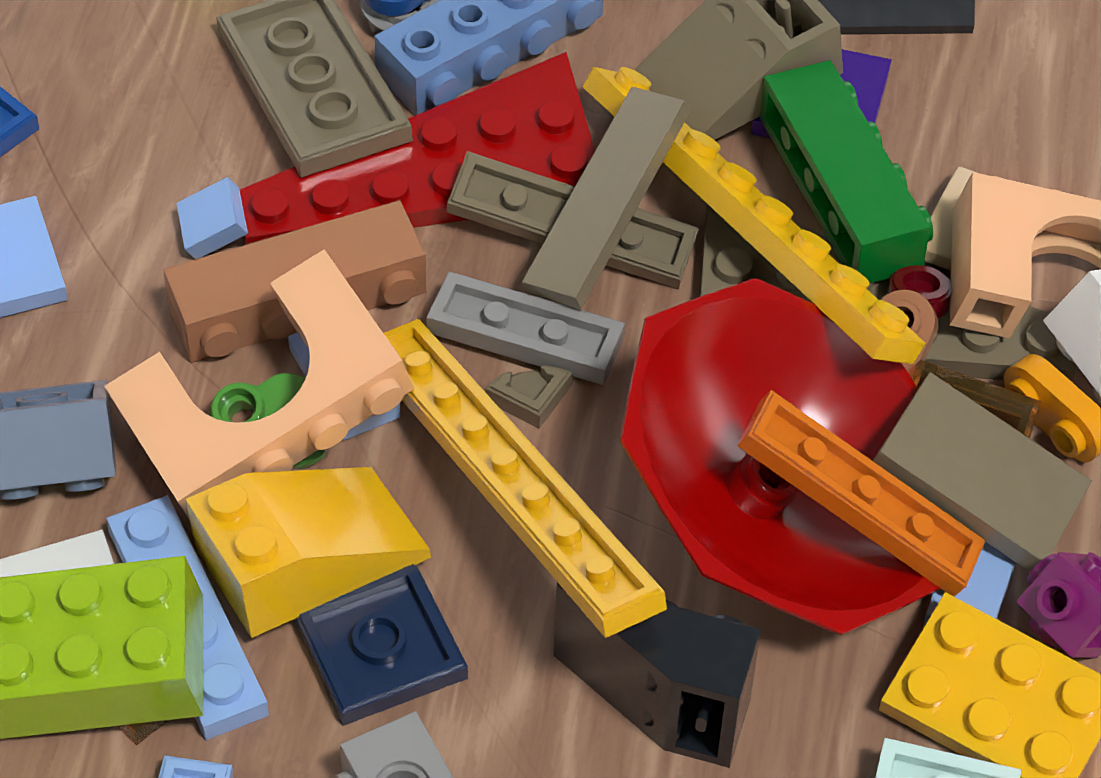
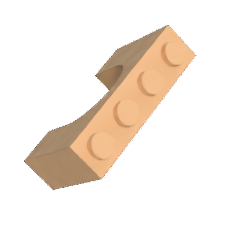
(993, 242)
(347, 381)

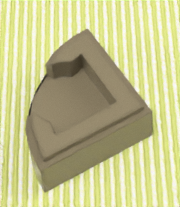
(530, 393)

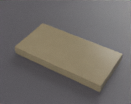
(314, 82)

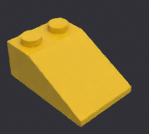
(299, 539)

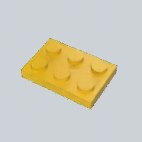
(997, 694)

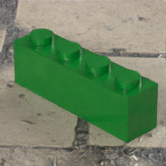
(844, 171)

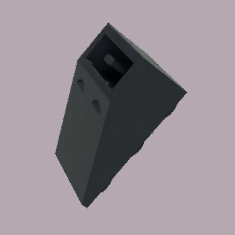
(672, 675)

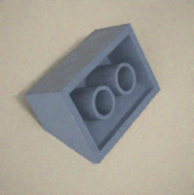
(55, 438)

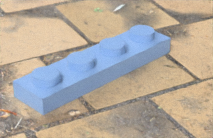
(229, 685)

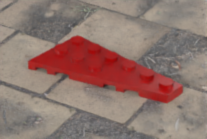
(520, 120)

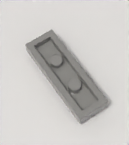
(525, 327)

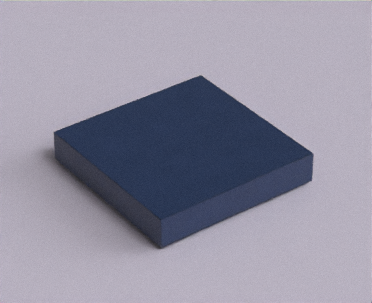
(381, 645)

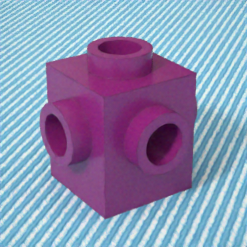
(1066, 602)

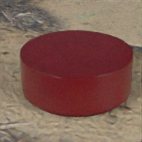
(925, 281)

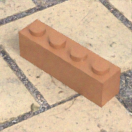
(228, 296)

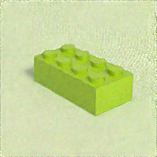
(100, 647)

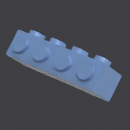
(470, 41)

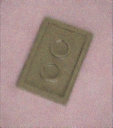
(983, 472)

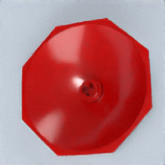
(738, 520)

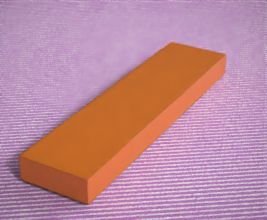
(862, 493)

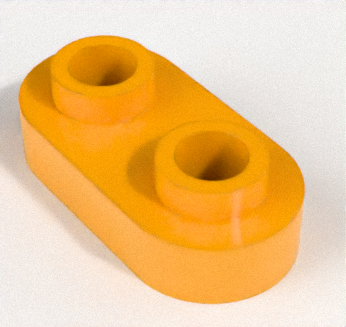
(1065, 410)

